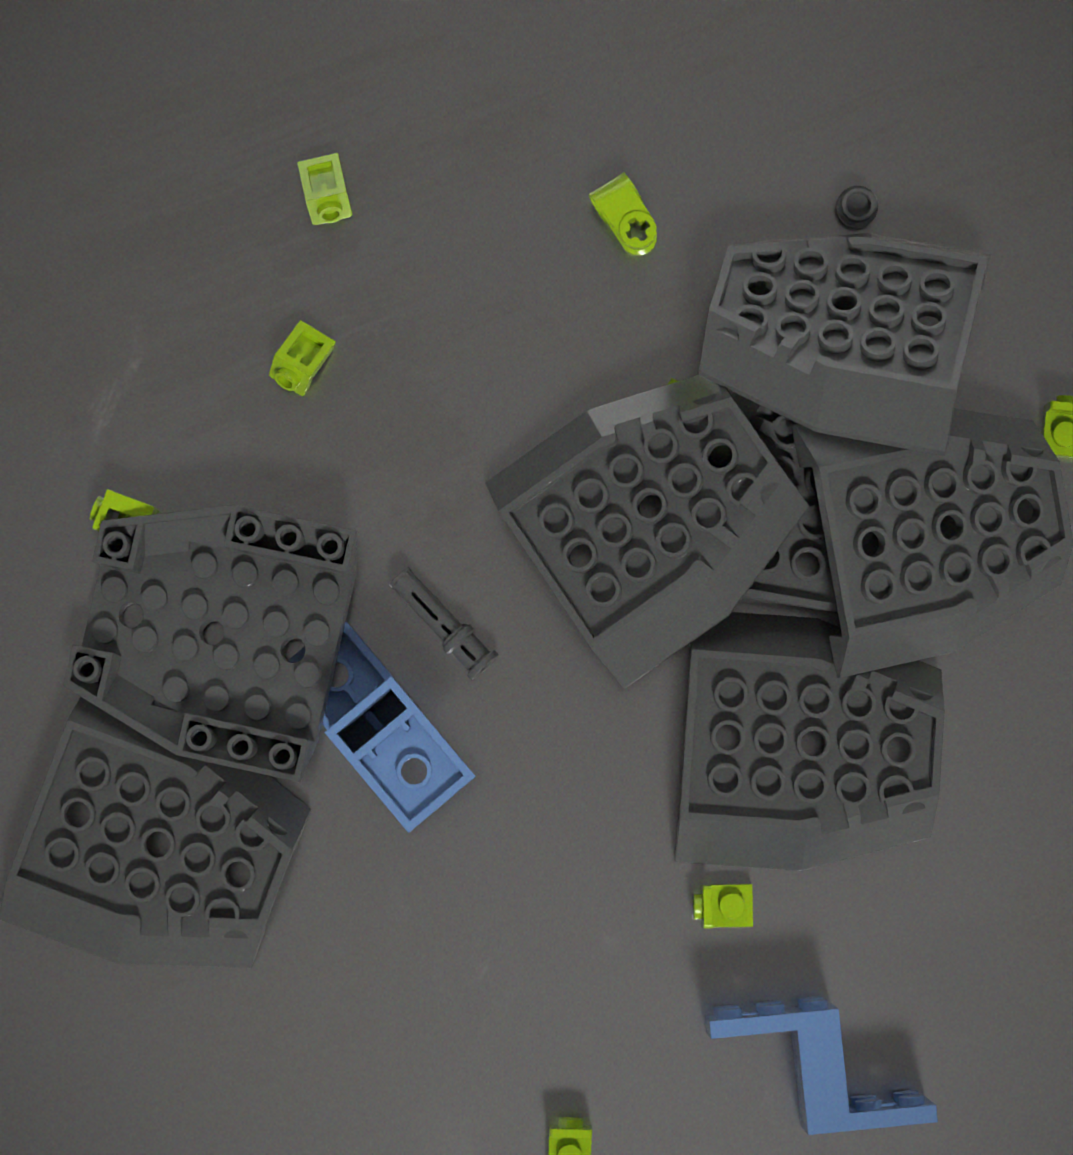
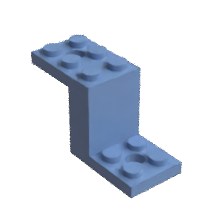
(382, 729)
(821, 1067)

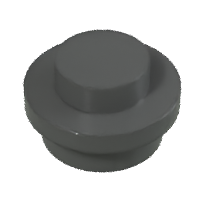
(857, 206)

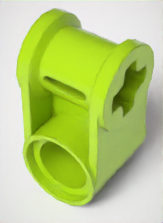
(621, 210)

